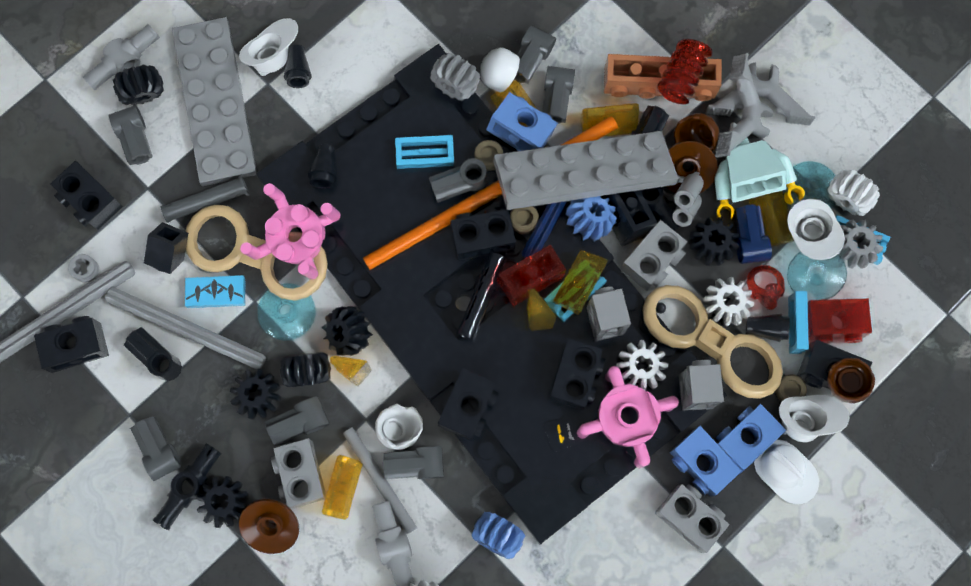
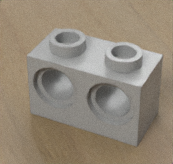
(649, 252)
(701, 386)
(306, 471)
(688, 524)

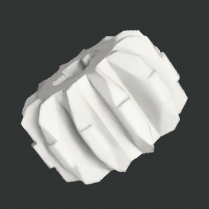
(853, 192)
(738, 307)
(643, 355)

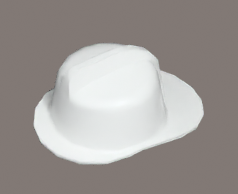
(270, 48)
(815, 229)
(812, 416)
(788, 472)

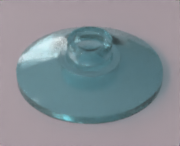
(815, 172)
(820, 285)
(289, 325)

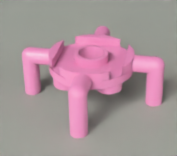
(283, 222)
(618, 431)

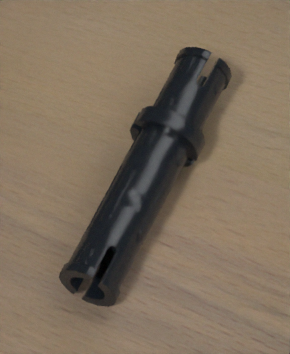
(486, 284)

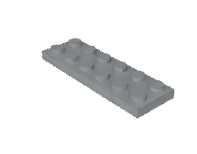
(214, 101)
(584, 170)

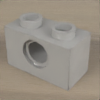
(608, 313)

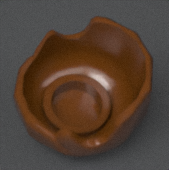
(697, 128)
(851, 380)

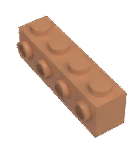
(641, 75)

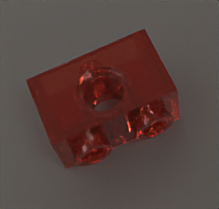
(531, 273)
(852, 313)

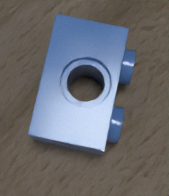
(506, 124)
(761, 425)
(721, 469)

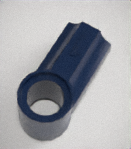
(752, 241)

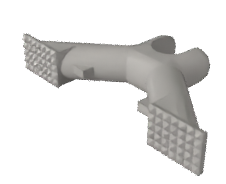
(768, 89)
(752, 109)

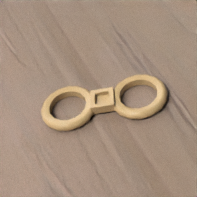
(264, 264)
(713, 340)

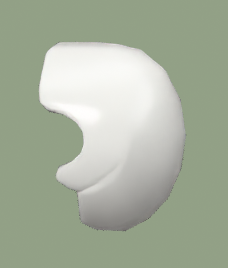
(499, 69)
(398, 426)

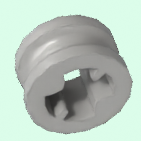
(74, 268)

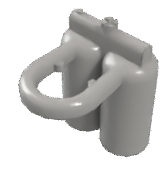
(686, 198)

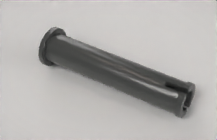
(204, 199)

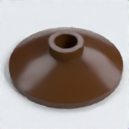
(701, 157)
(269, 536)

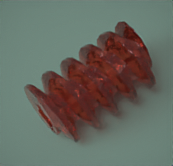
(684, 70)

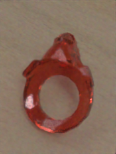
(769, 296)

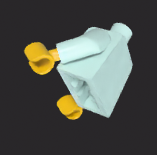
(754, 172)

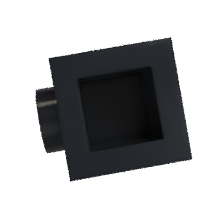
(165, 248)

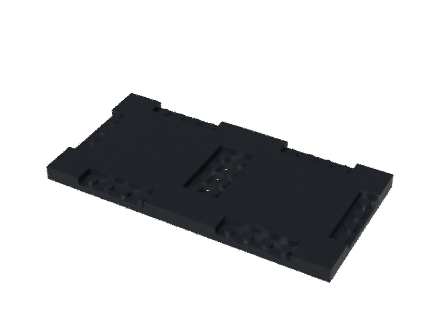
(417, 291)

